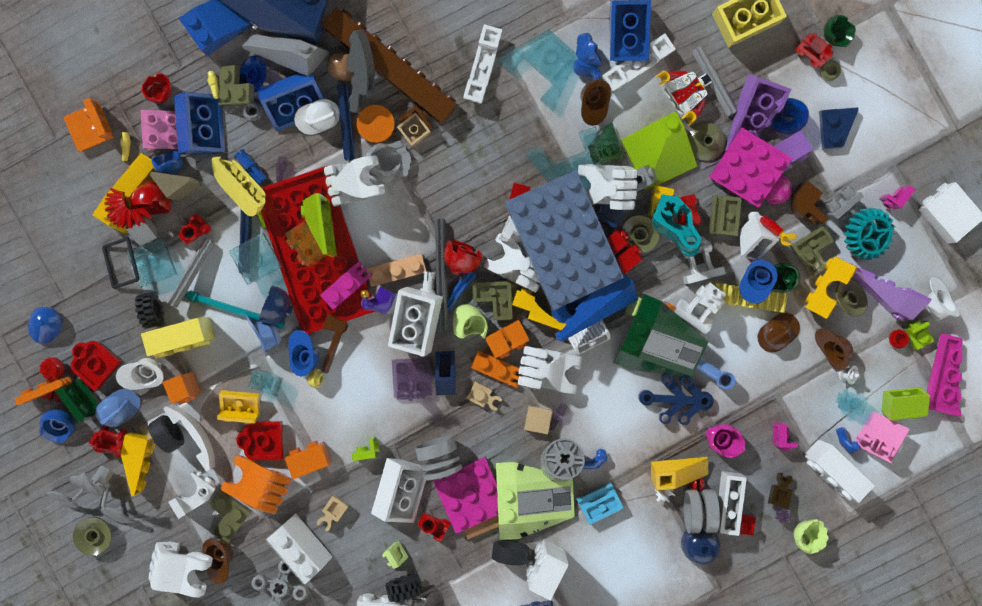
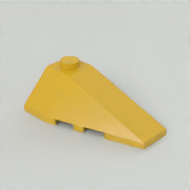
(134, 176)

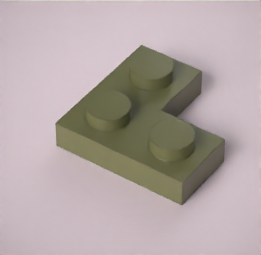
(230, 91)
(807, 250)
(498, 293)
(233, 514)

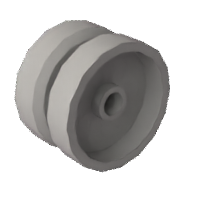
(701, 511)

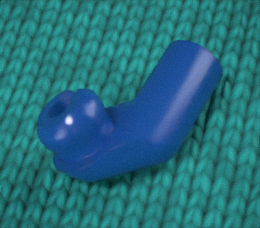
(845, 442)
(597, 461)

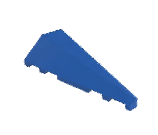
(599, 306)

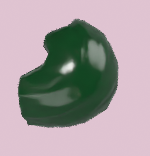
(839, 31)
(787, 278)

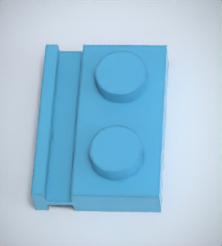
(600, 503)

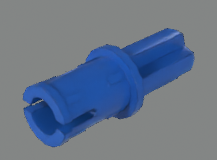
(250, 167)

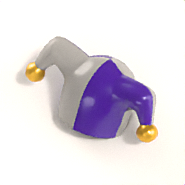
(380, 301)

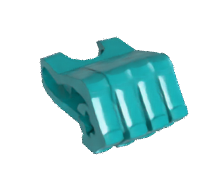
(673, 231)

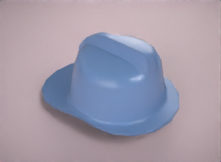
(266, 333)
(118, 408)

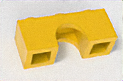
(820, 300)

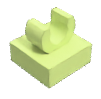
(395, 554)

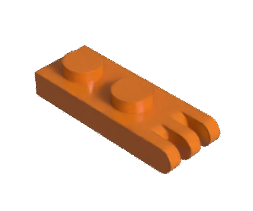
(496, 368)
(43, 389)

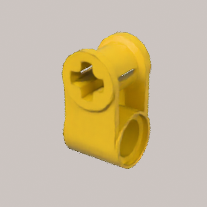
(655, 196)

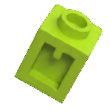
(919, 334)
(364, 452)

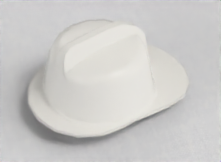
(317, 116)
(941, 303)
(140, 375)

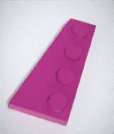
(945, 376)

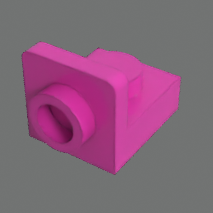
(898, 198)
(780, 436)

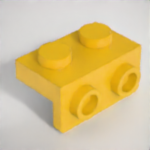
(239, 406)

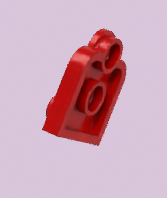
(93, 363)
(262, 440)

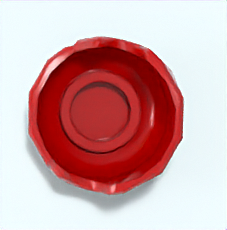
(157, 88)

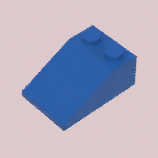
(213, 25)
(629, 30)

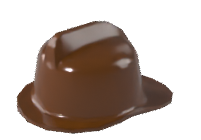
(595, 101)
(778, 332)
(835, 348)
(222, 556)

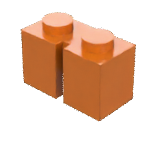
(506, 339)
(182, 388)
(307, 460)

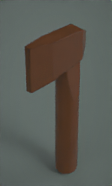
(339, 326)

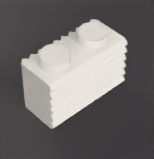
(589, 337)

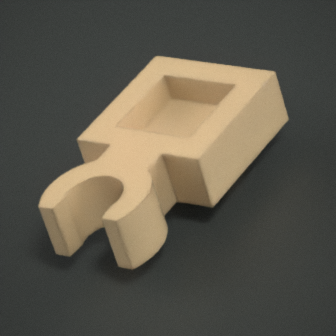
(481, 394)
(334, 510)

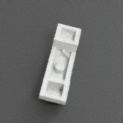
(483, 64)
(630, 70)
(178, 414)

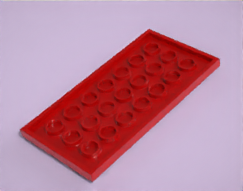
(302, 282)

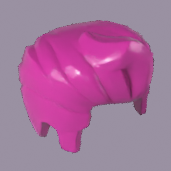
(726, 440)

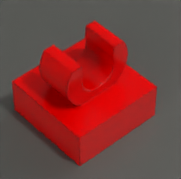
(747, 524)

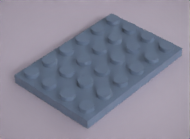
(564, 240)

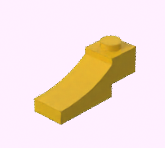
(525, 300)

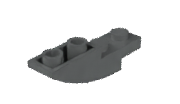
(362, 64)

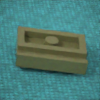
(725, 215)

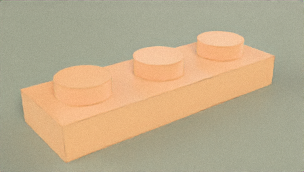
(396, 270)

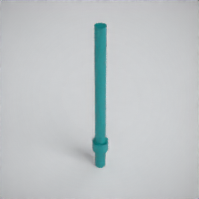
(194, 297)

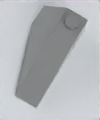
(287, 52)

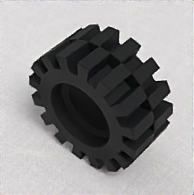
(149, 310)
(403, 588)

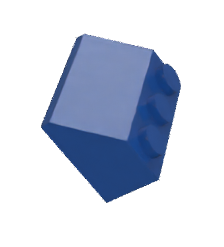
(286, 96)
(198, 124)

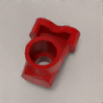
(197, 226)
(437, 528)

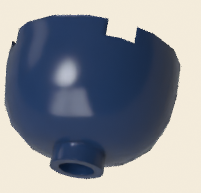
(275, 307)
(700, 547)

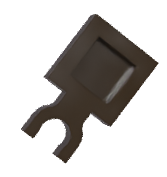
(779, 494)

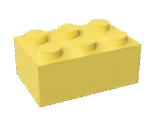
(747, 18)
(178, 337)

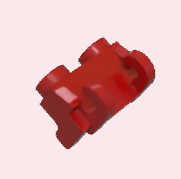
(816, 49)
(690, 201)
(108, 441)

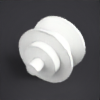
(849, 374)
(664, 494)

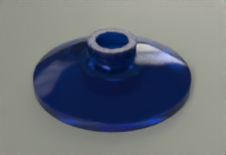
(253, 72)
(794, 109)

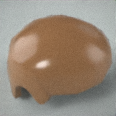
(338, 66)

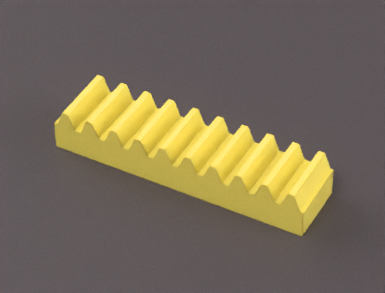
(775, 301)

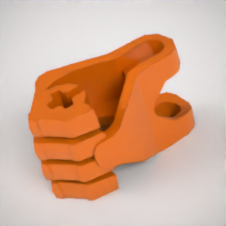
(258, 485)

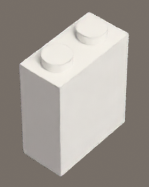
(951, 212)

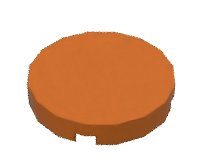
(375, 124)

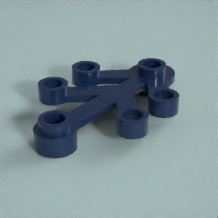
(678, 399)

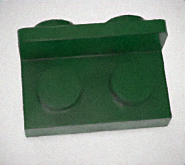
(79, 400)

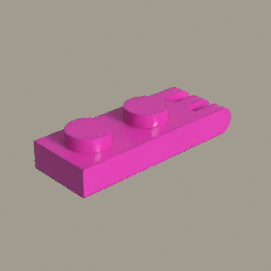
(345, 286)

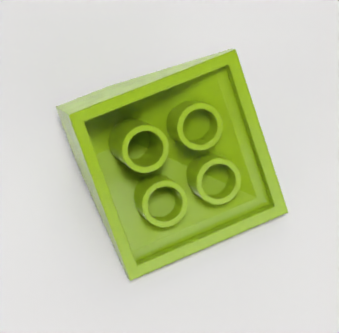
(662, 147)
(319, 219)

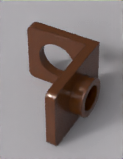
(424, 117)

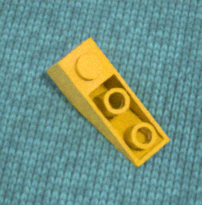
(135, 458)
(676, 473)

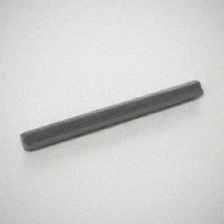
(441, 273)

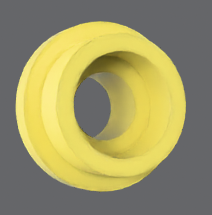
(315, 378)

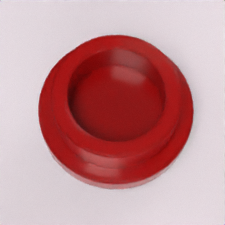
(898, 339)

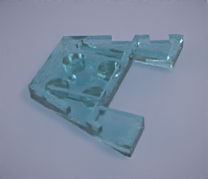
(550, 58)
(560, 168)

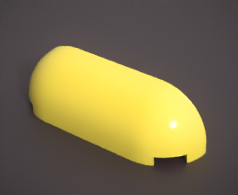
(239, 185)

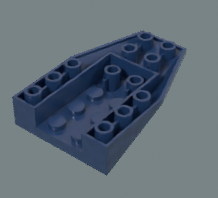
(285, 17)

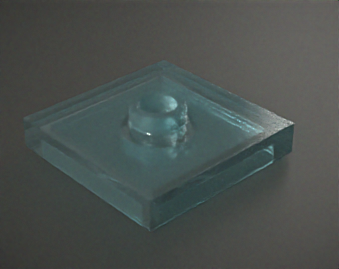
(255, 258)
(153, 262)

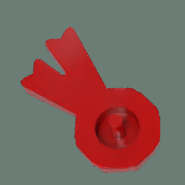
(52, 370)

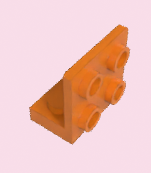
(88, 126)

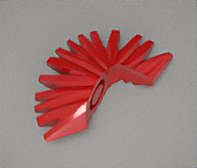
(121, 212)

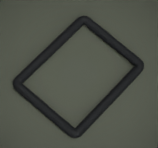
(132, 260)

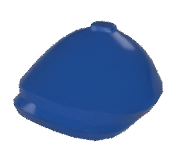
(44, 324)
(56, 426)

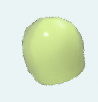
(468, 321)

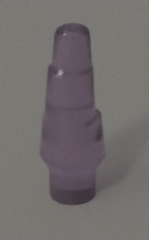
(280, 168)
(558, 415)

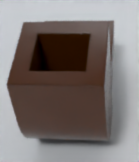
(803, 203)

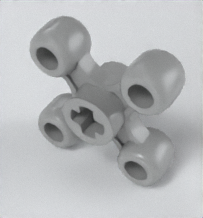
(282, 578)

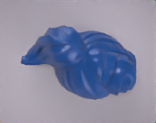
(588, 59)

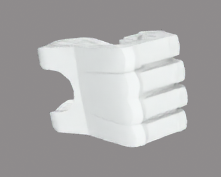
(351, 181)
(611, 185)
(514, 265)
(547, 369)
(177, 571)

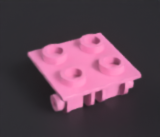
(158, 129)
(881, 436)

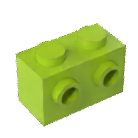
(905, 403)

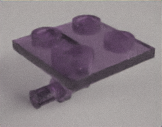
(412, 378)

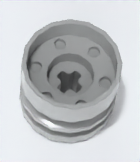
(551, 457)
(440, 462)

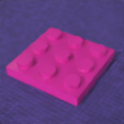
(750, 167)
(469, 495)

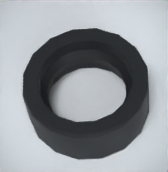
(166, 434)
(510, 552)

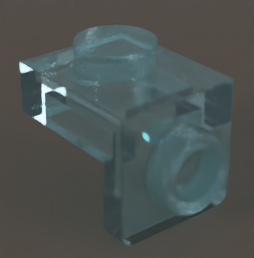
(265, 382)
(851, 402)

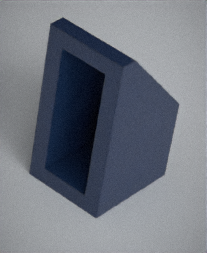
(445, 373)

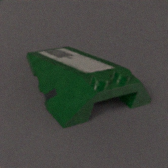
(660, 341)

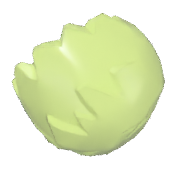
(811, 536)

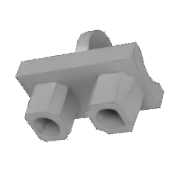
(846, 206)

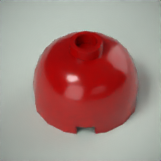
(151, 198)
(461, 257)

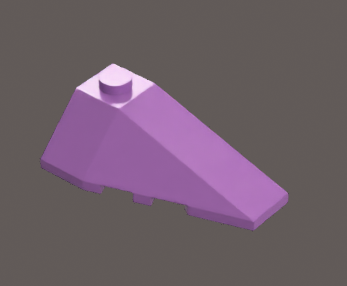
(757, 106)
(898, 301)

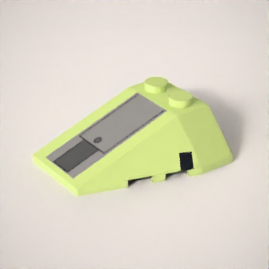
(530, 500)

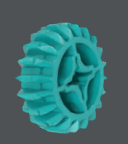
(864, 230)

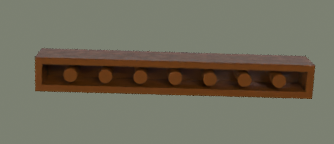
(394, 69)

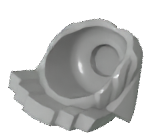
(393, 161)

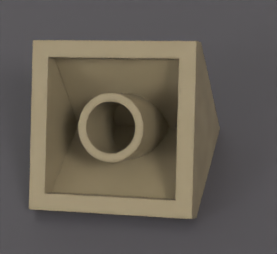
(175, 186)

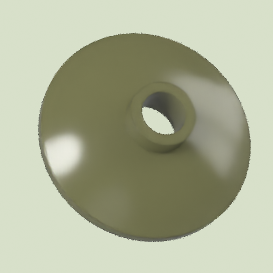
(700, 148)
(647, 241)
(851, 298)
(84, 538)

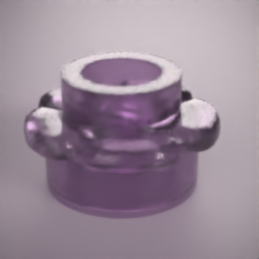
(784, 515)

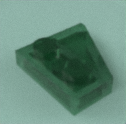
(605, 146)

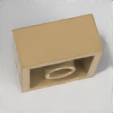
(414, 129)
(538, 419)

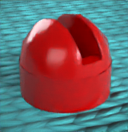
(693, 485)

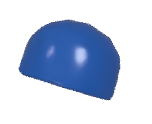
(167, 163)

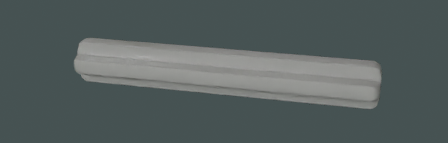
(717, 85)
(190, 273)

